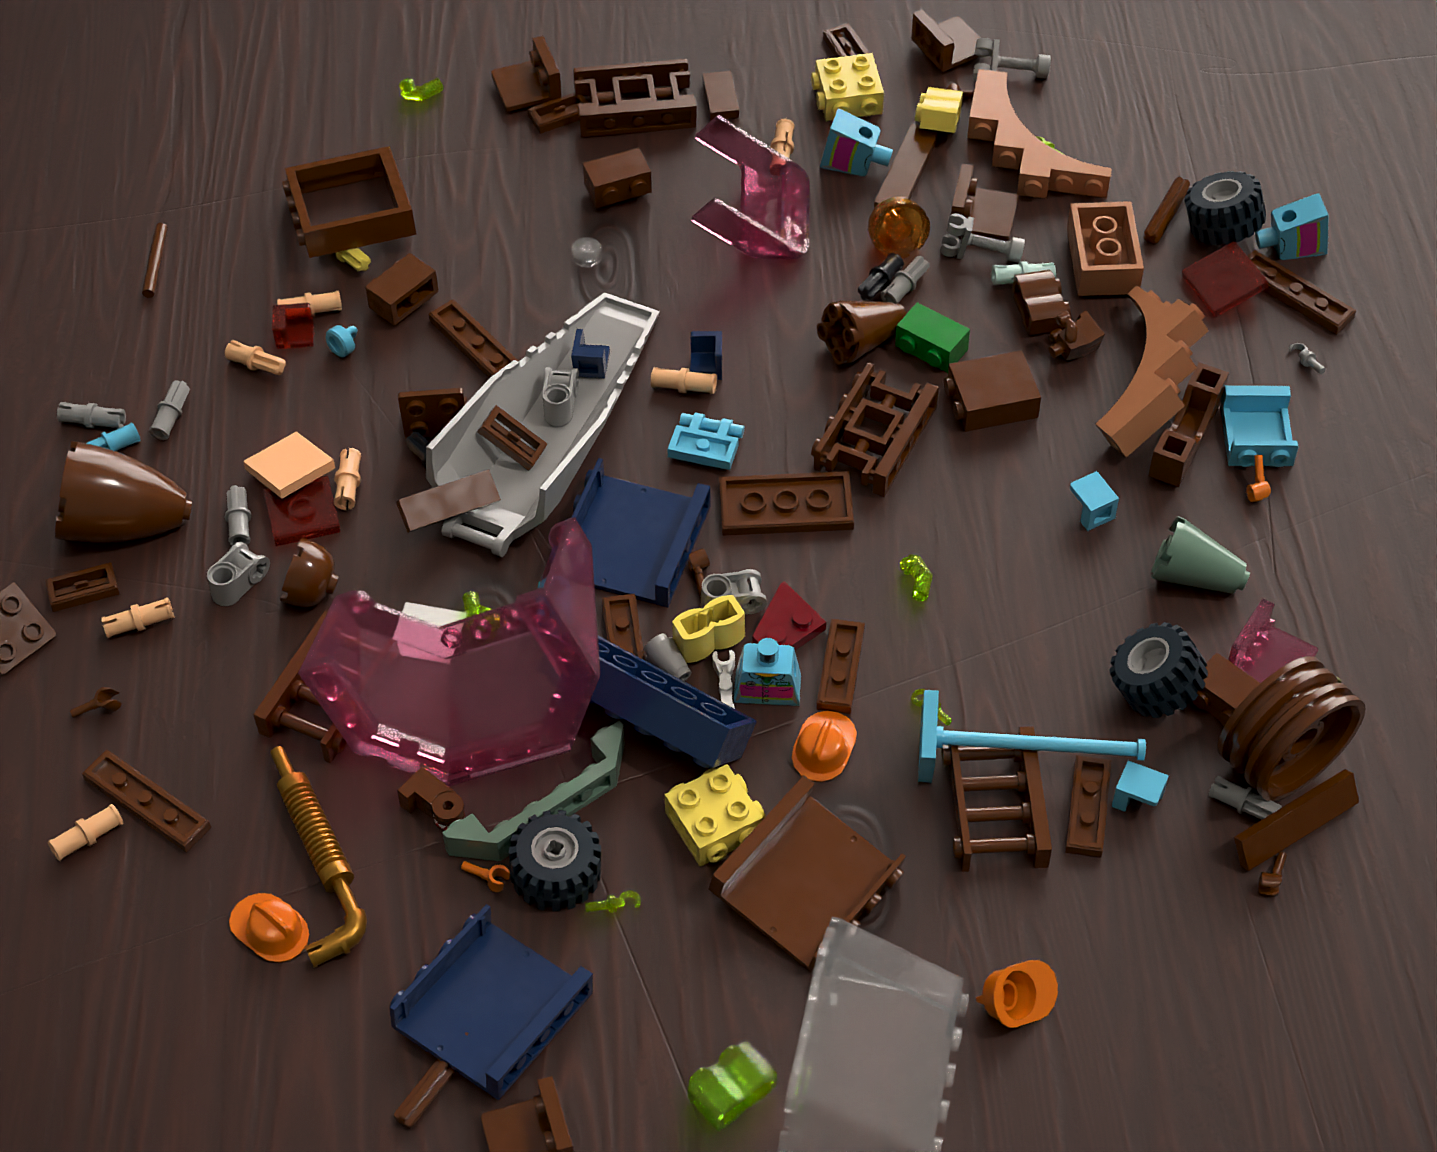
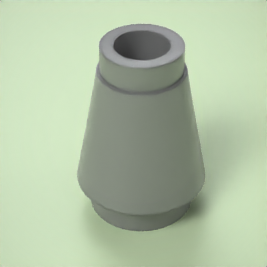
(665, 655)

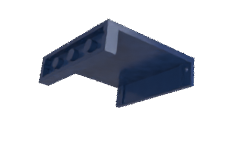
(639, 534)
(494, 992)

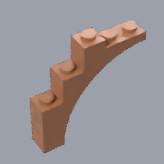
(1017, 148)
(1165, 364)

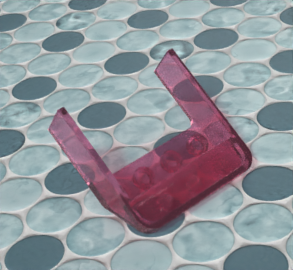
(773, 197)

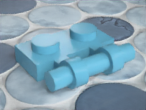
(705, 447)

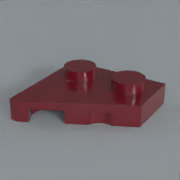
(789, 620)

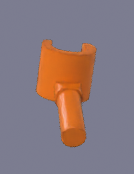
(1261, 488)
(486, 874)

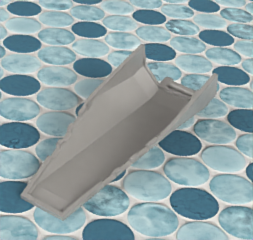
(518, 389)

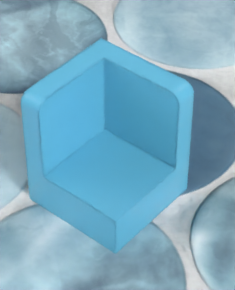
(1097, 500)
(1140, 784)

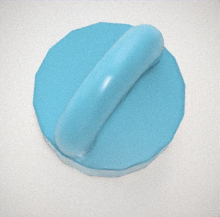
(341, 340)

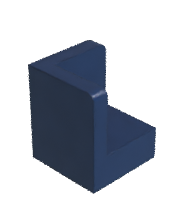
(706, 352)
(589, 359)

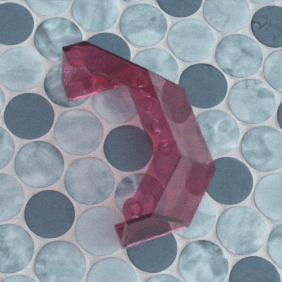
(467, 691)

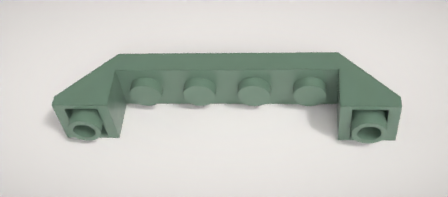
(471, 840)

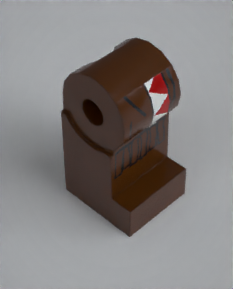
(432, 797)

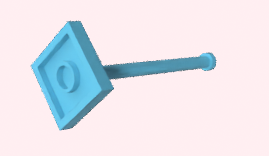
(934, 737)

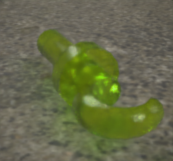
(942, 716)
(612, 902)

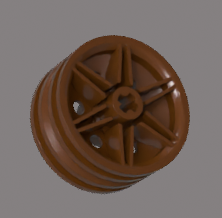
(1290, 728)

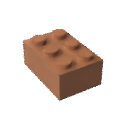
(1104, 248)

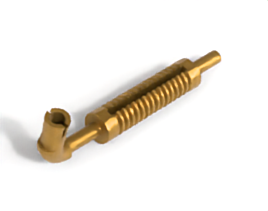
(325, 856)

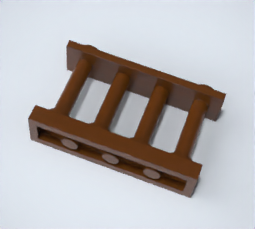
(288, 689)
(1031, 811)

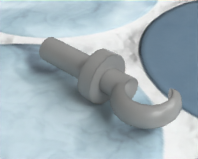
(1307, 357)

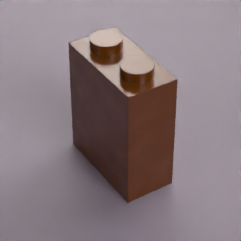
(992, 391)

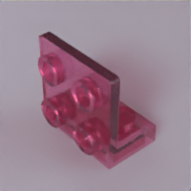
(1264, 648)

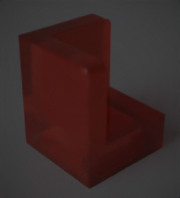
(293, 325)

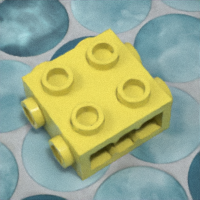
(848, 85)
(713, 813)

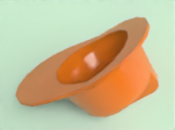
(824, 746)
(269, 927)
(1020, 993)

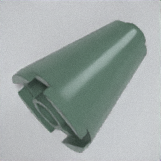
(1198, 561)

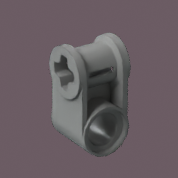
(559, 395)
(236, 574)
(737, 585)

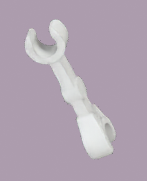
(724, 671)

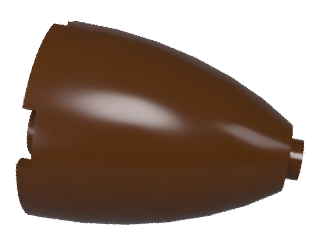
(115, 498)

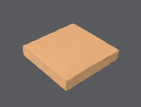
(289, 464)

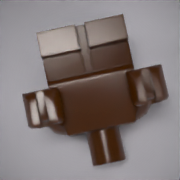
(1077, 338)

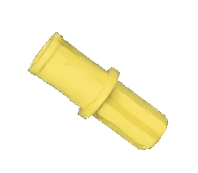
(355, 258)

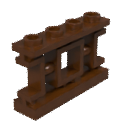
(634, 114)
(896, 441)

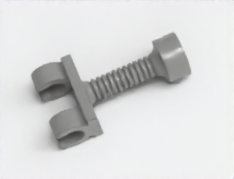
(986, 47)
(1012, 248)

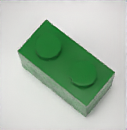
(932, 337)

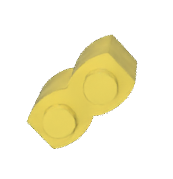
(939, 109)
(709, 628)

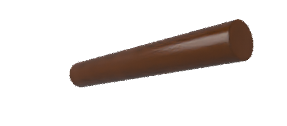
(154, 260)

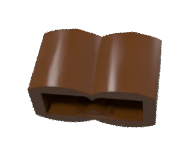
(1039, 301)

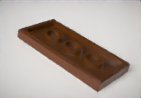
(786, 503)

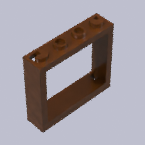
(357, 230)

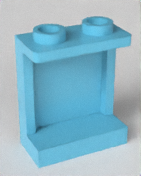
(1257, 424)

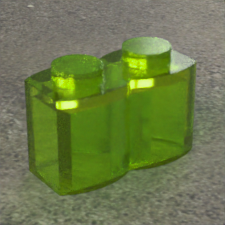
(731, 1084)

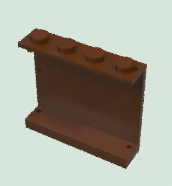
(801, 873)

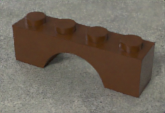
(1180, 443)

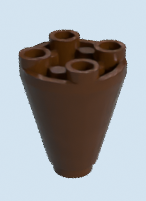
(857, 327)

